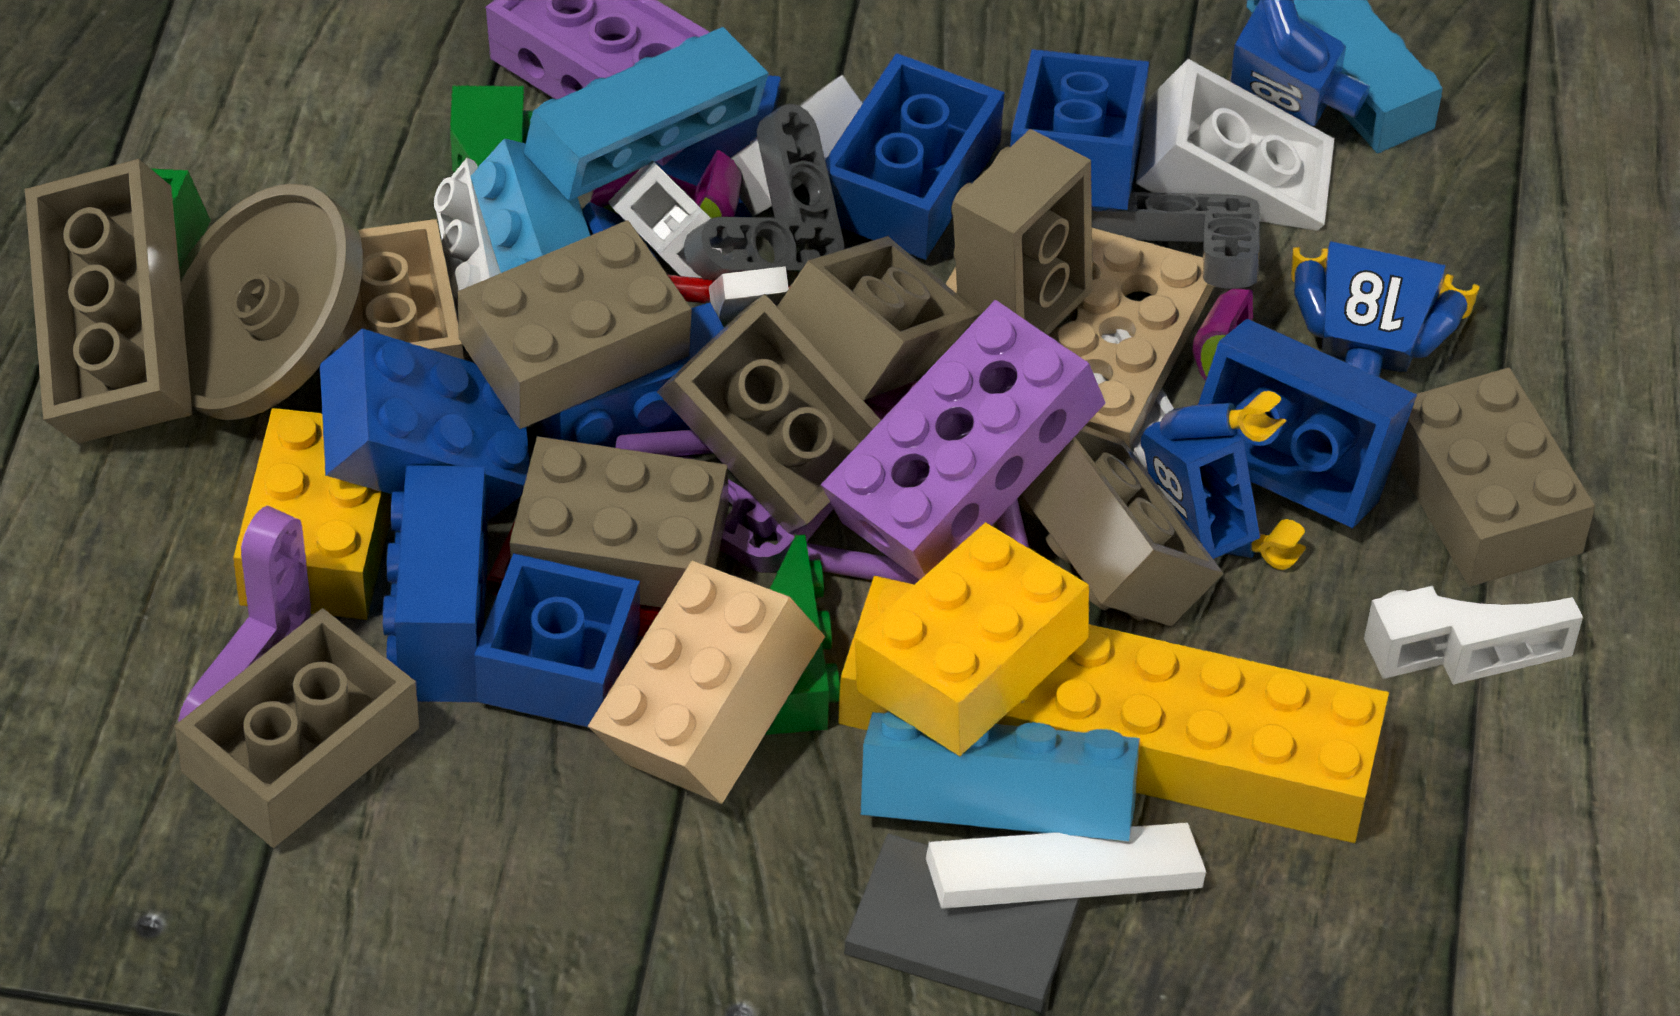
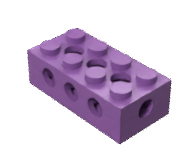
(573, 42)
(964, 440)

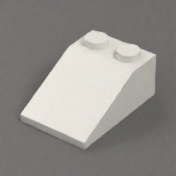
(1227, 141)

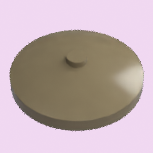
(267, 298)

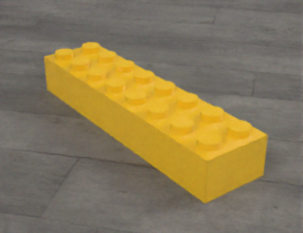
(1207, 724)

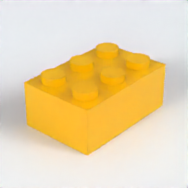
(339, 519)
(972, 638)

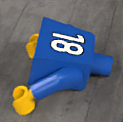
(1294, 64)
(1377, 305)
(1207, 477)

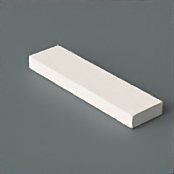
(1063, 866)

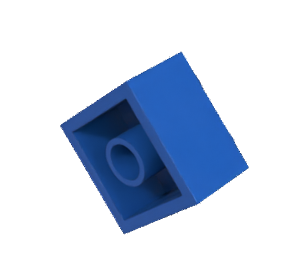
(556, 639)

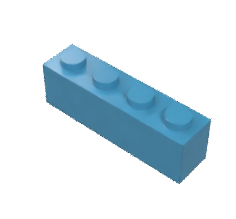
(1401, 93)
(644, 112)
(523, 208)
(1006, 780)

